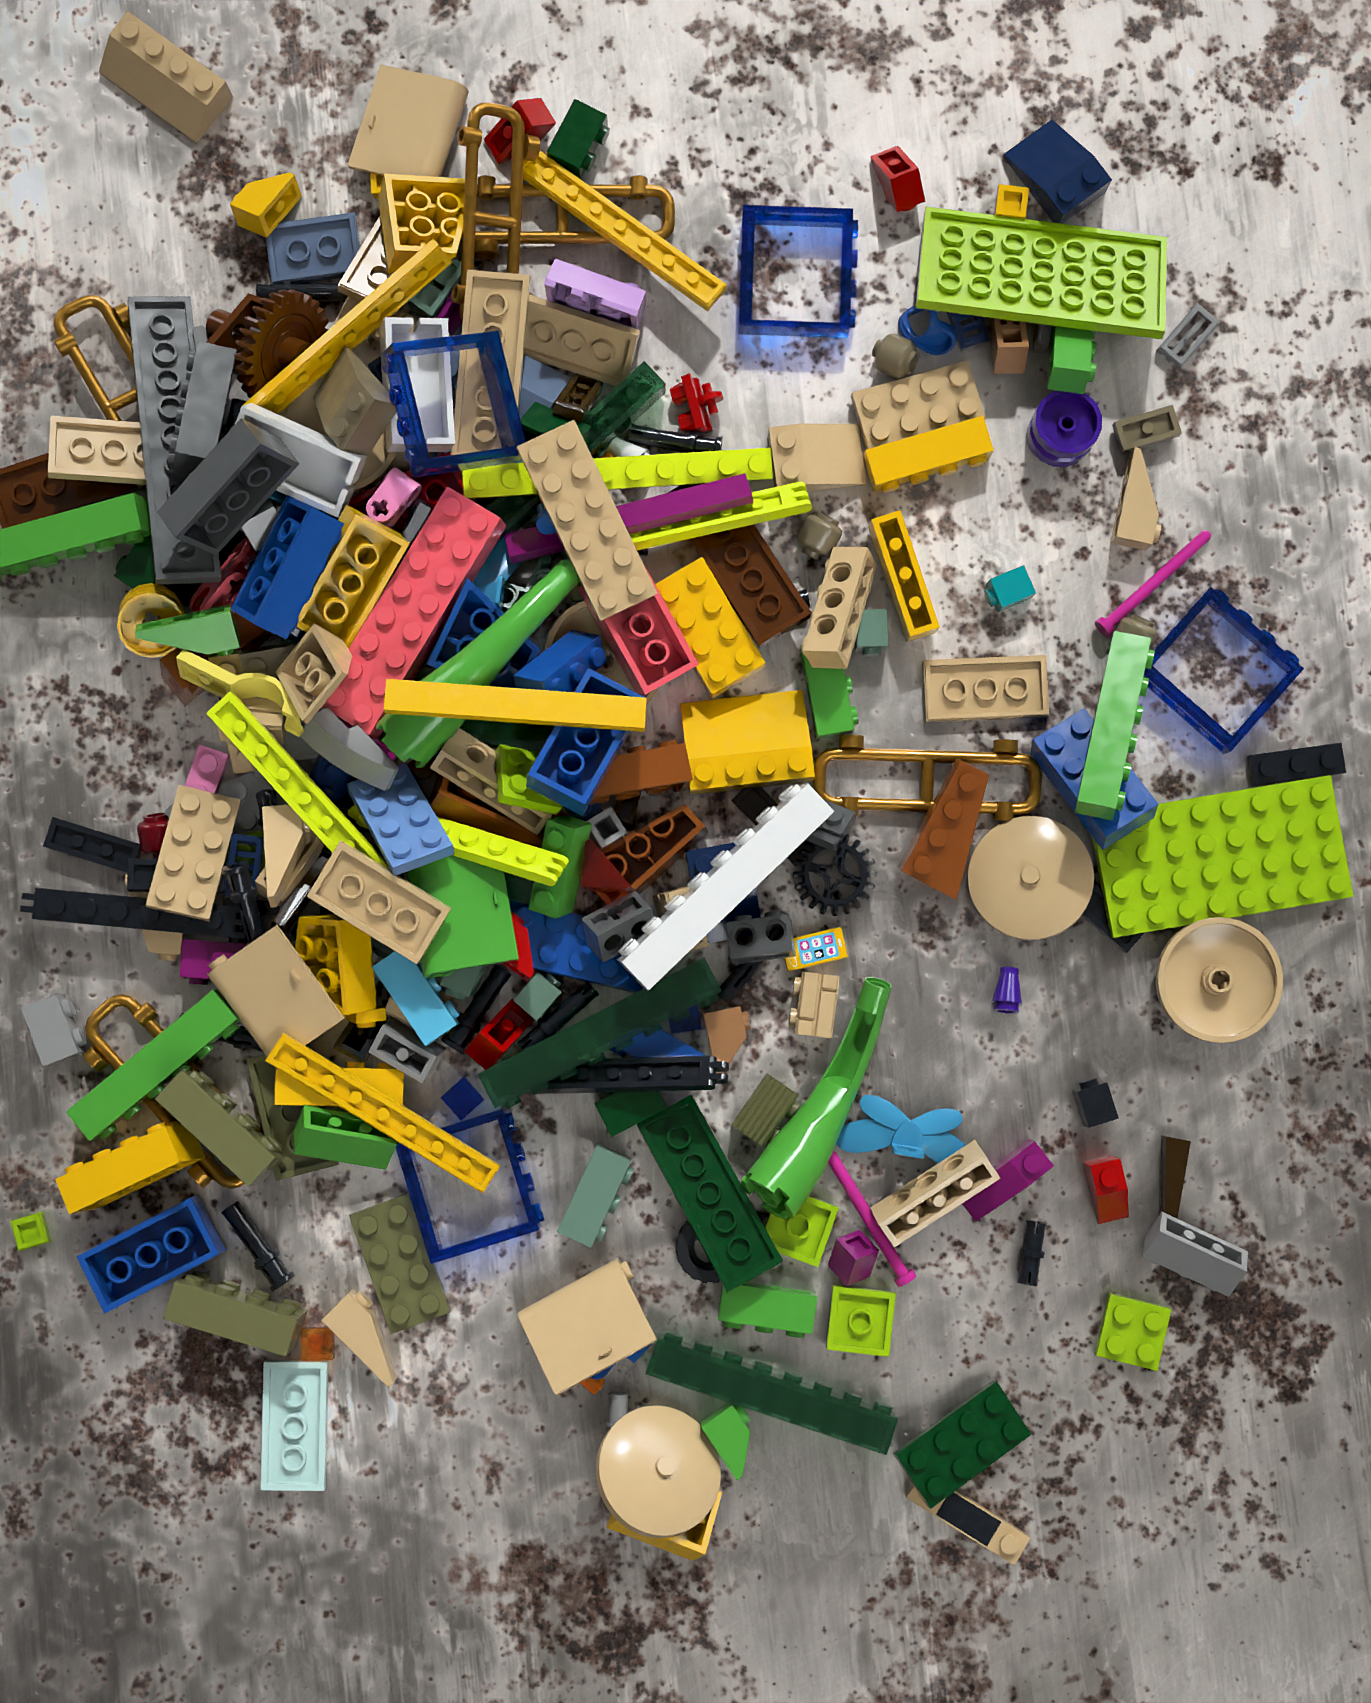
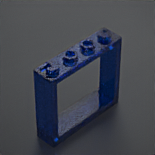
(803, 217)
(499, 392)
(1185, 706)
(422, 1205)

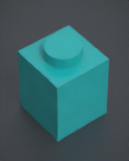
(1009, 589)

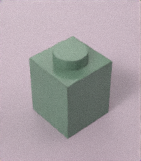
(872, 633)
(539, 994)

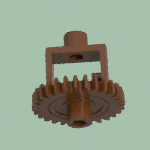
(269, 332)

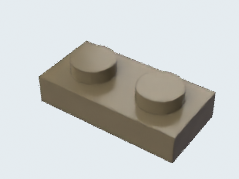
(1147, 429)

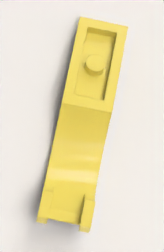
(243, 686)

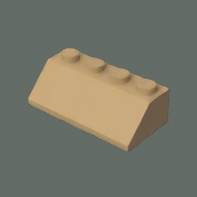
(163, 77)

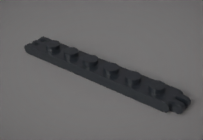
(127, 913)
(643, 1075)

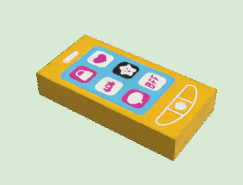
(817, 949)

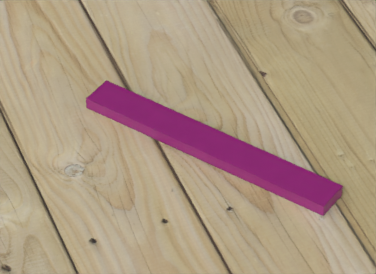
(645, 514)

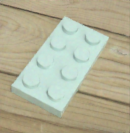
(294, 1425)

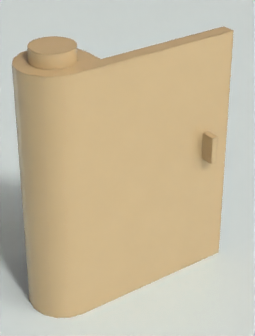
(408, 124)
(274, 991)
(587, 1326)

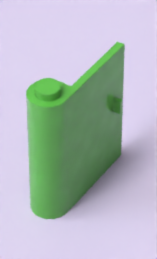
(480, 921)

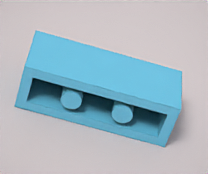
(417, 997)

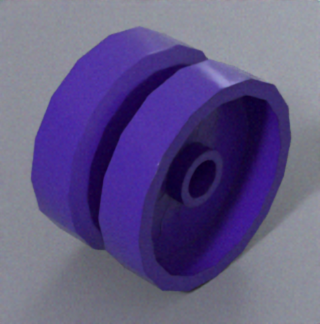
(1064, 428)

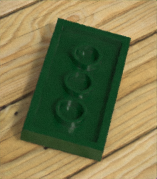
(962, 1444)

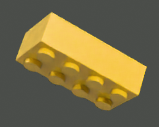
(353, 576)
(710, 628)
(129, 1167)

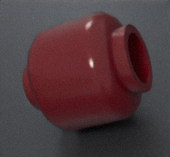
(152, 832)

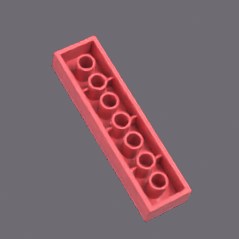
(415, 606)

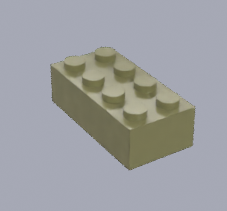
(221, 1127)
(236, 1313)

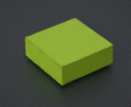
(30, 1231)

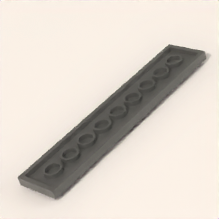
(160, 351)

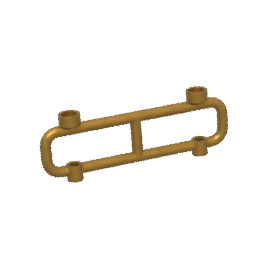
(523, 148)
(638, 189)
(118, 321)
(1004, 753)
(102, 1055)

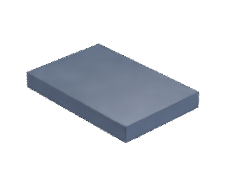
(312, 248)

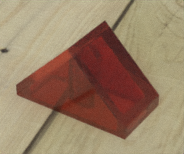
(600, 874)

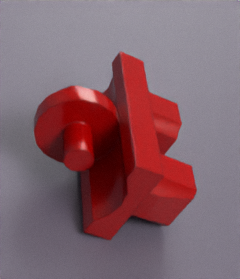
(691, 391)

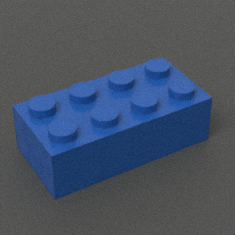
(287, 567)
(578, 757)
(1062, 758)
(151, 1253)

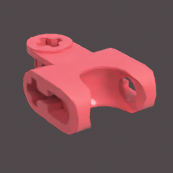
(232, 571)

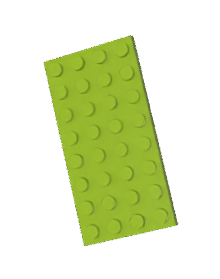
(1043, 272)
(1226, 858)

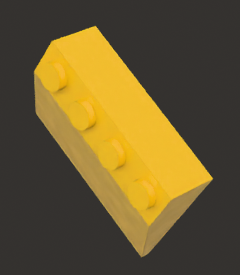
(747, 742)

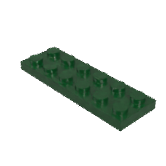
(709, 1193)

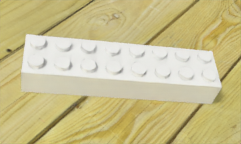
(725, 885)

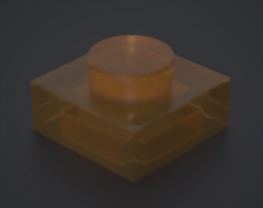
(317, 1344)

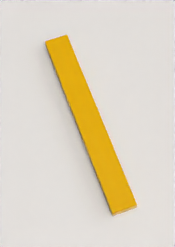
(624, 231)
(352, 328)
(514, 705)
(382, 1112)

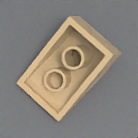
(817, 455)
(314, 670)

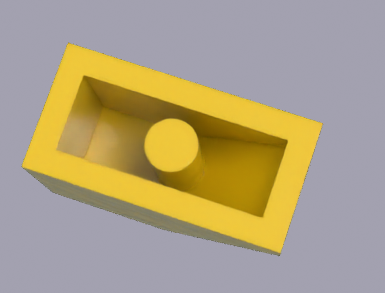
(265, 203)

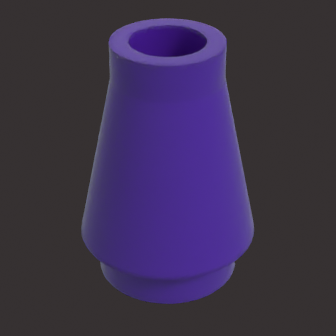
(1007, 992)

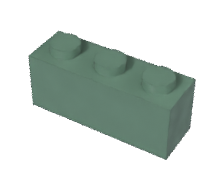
(596, 1196)

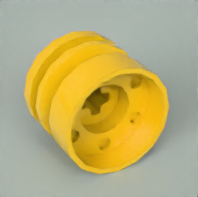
(133, 611)

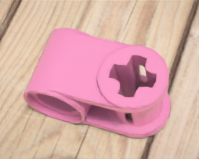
(395, 495)

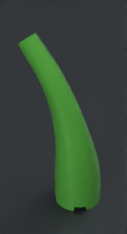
(477, 665)
(802, 1148)

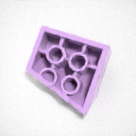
(595, 294)

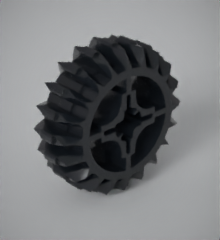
(825, 900)

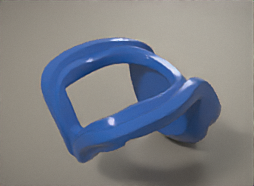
(936, 340)

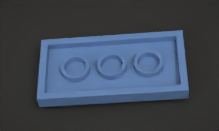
(401, 822)

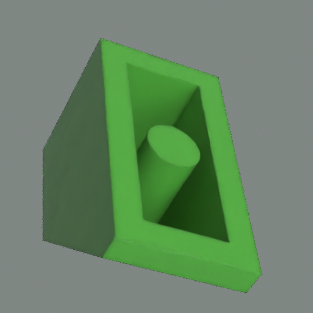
(730, 1435)

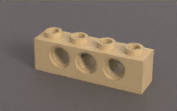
(839, 607)
(473, 768)
(934, 1193)

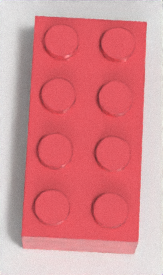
(646, 643)

